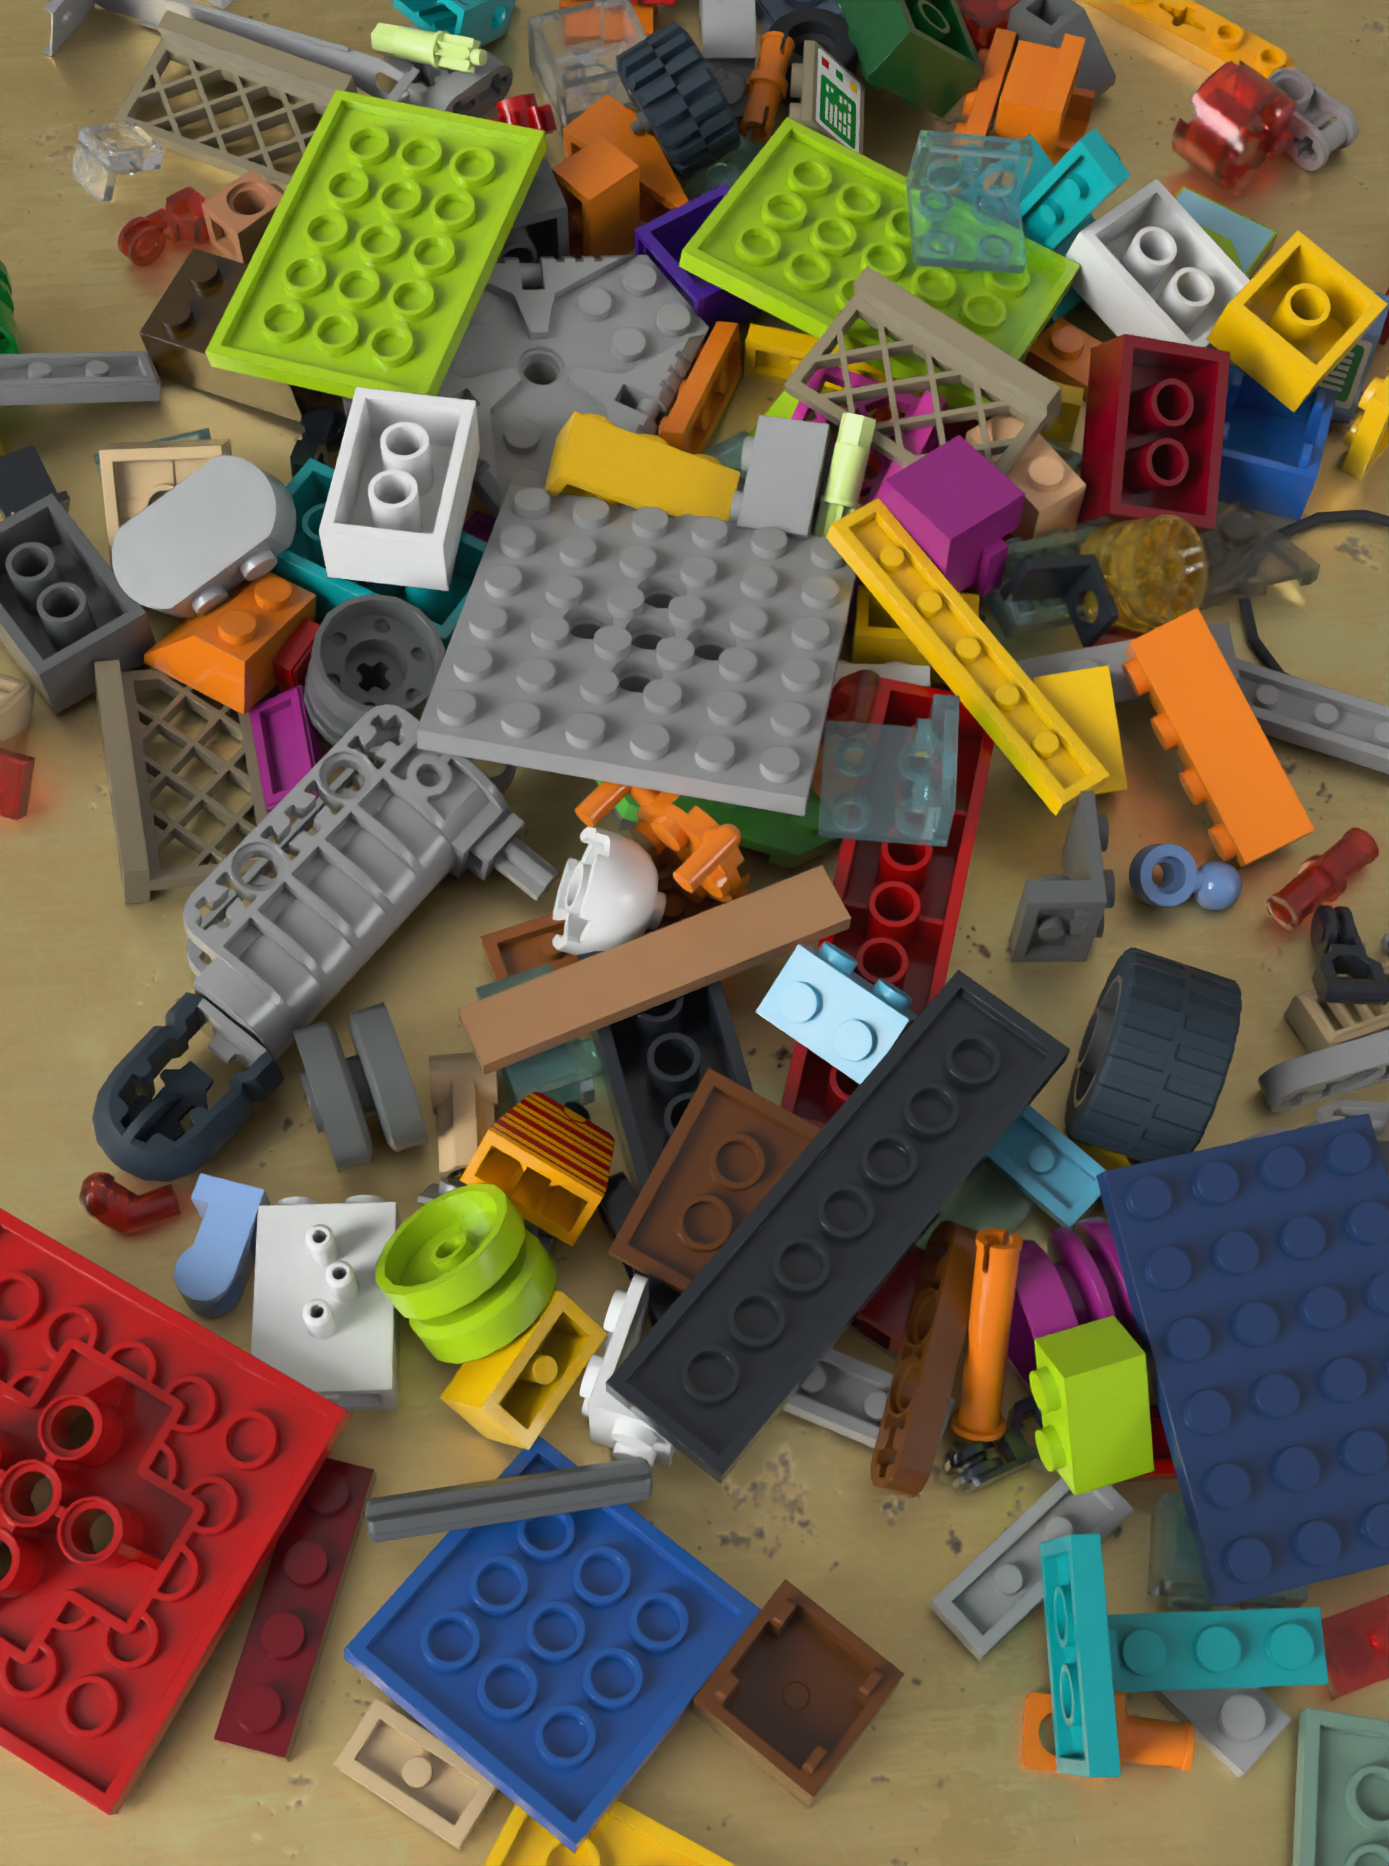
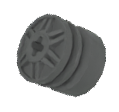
(375, 648)

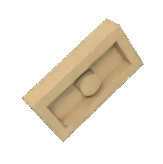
(416, 1774)

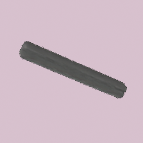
(508, 1499)

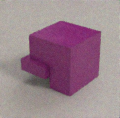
(957, 513)

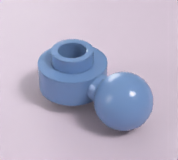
(1213, 884)

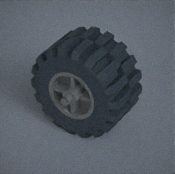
(678, 99)

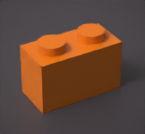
(601, 199)

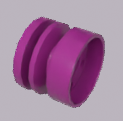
(1066, 1289)

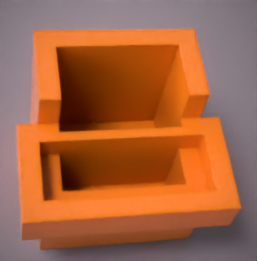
(1043, 97)

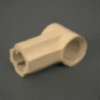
(464, 1108)

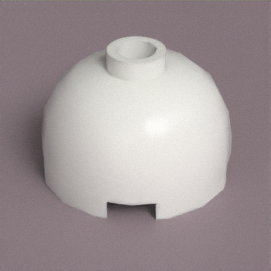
(607, 894)

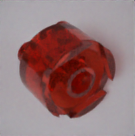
(1235, 126)

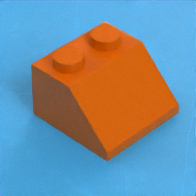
(234, 645)

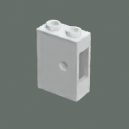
(319, 1299)

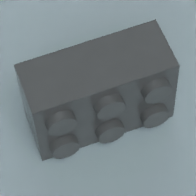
(63, 605)

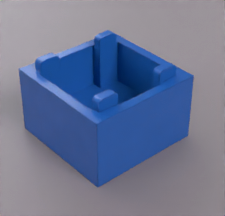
(1270, 451)

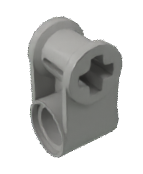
(1311, 120)

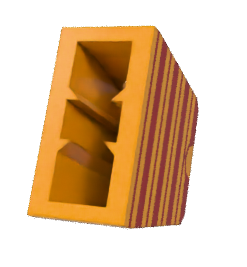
(546, 1163)

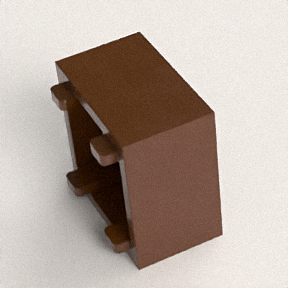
(796, 1693)

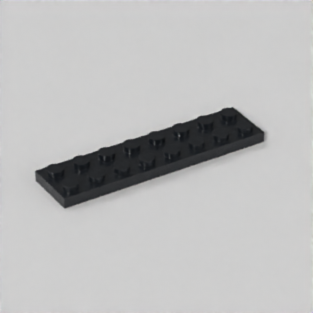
(836, 1226)

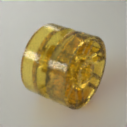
(1151, 569)

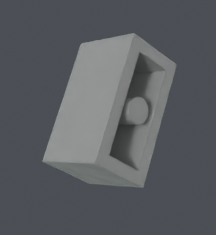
(785, 476)

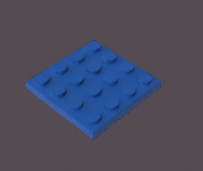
(553, 1650)

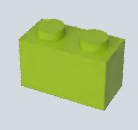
(1093, 1405)

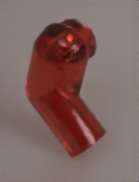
(123, 1209)

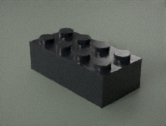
(657, 1064)

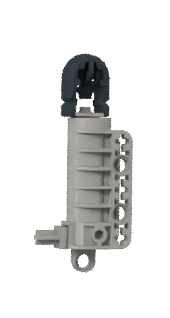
(305, 929)

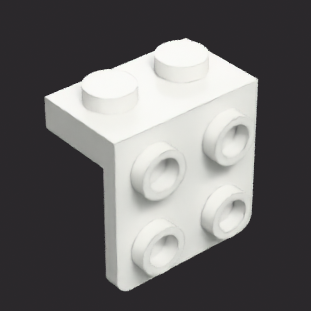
(610, 1420)

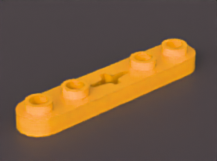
(1203, 37)

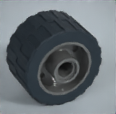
(1153, 1058)

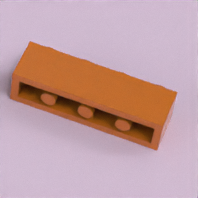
(1216, 739)

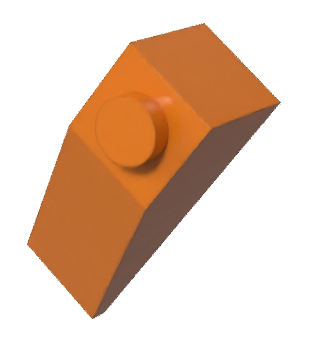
(611, 119)

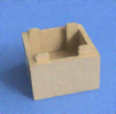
(144, 471)

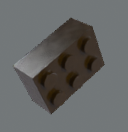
(184, 326)

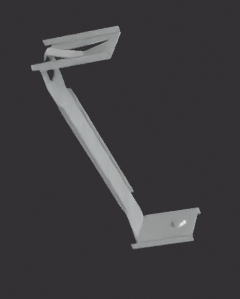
(362, 66)

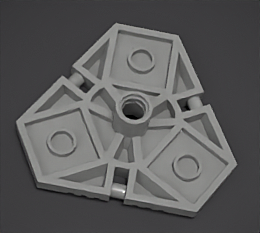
(591, 340)

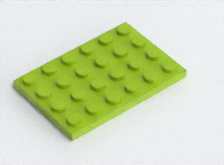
(821, 213)
(378, 249)

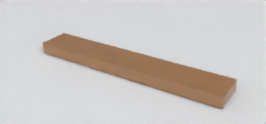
(653, 969)

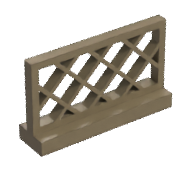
(247, 64)
(942, 343)
(132, 794)

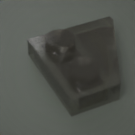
(1249, 556)

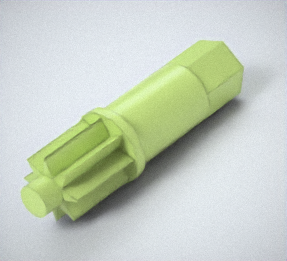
(428, 47)
(845, 471)

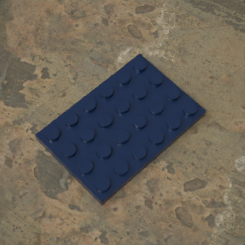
(1267, 1346)

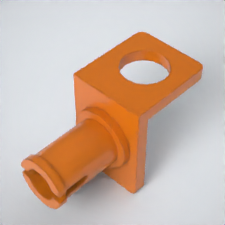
(1139, 1738)

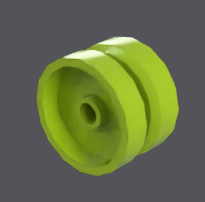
(466, 1273)

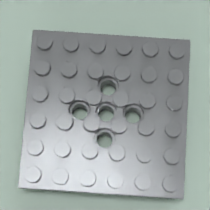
(645, 651)

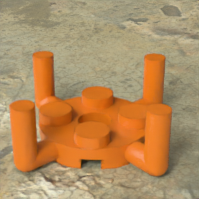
(689, 843)

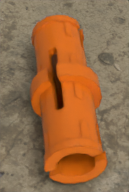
(766, 87)

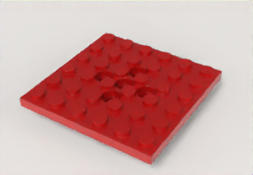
(190, 1458)

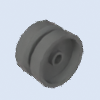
(358, 1087)

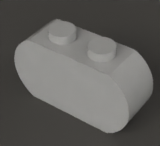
(204, 538)

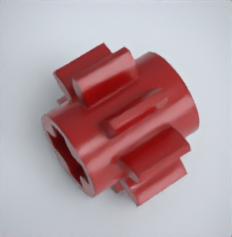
(524, 112)

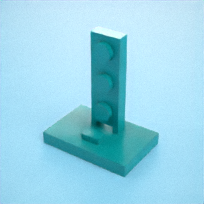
(1063, 197)
(1152, 1652)

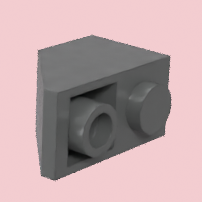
(1047, 23)

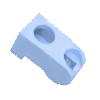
(224, 1252)

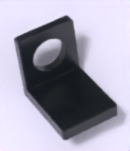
(25, 482)
(1070, 579)

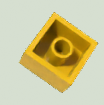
(1296, 320)

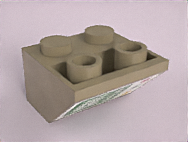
(828, 97)

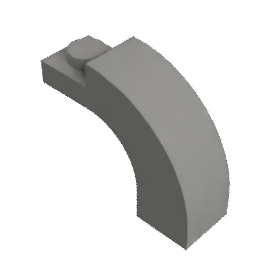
(730, 44)

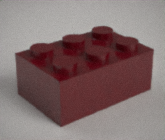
(1153, 431)

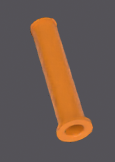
(988, 1336)

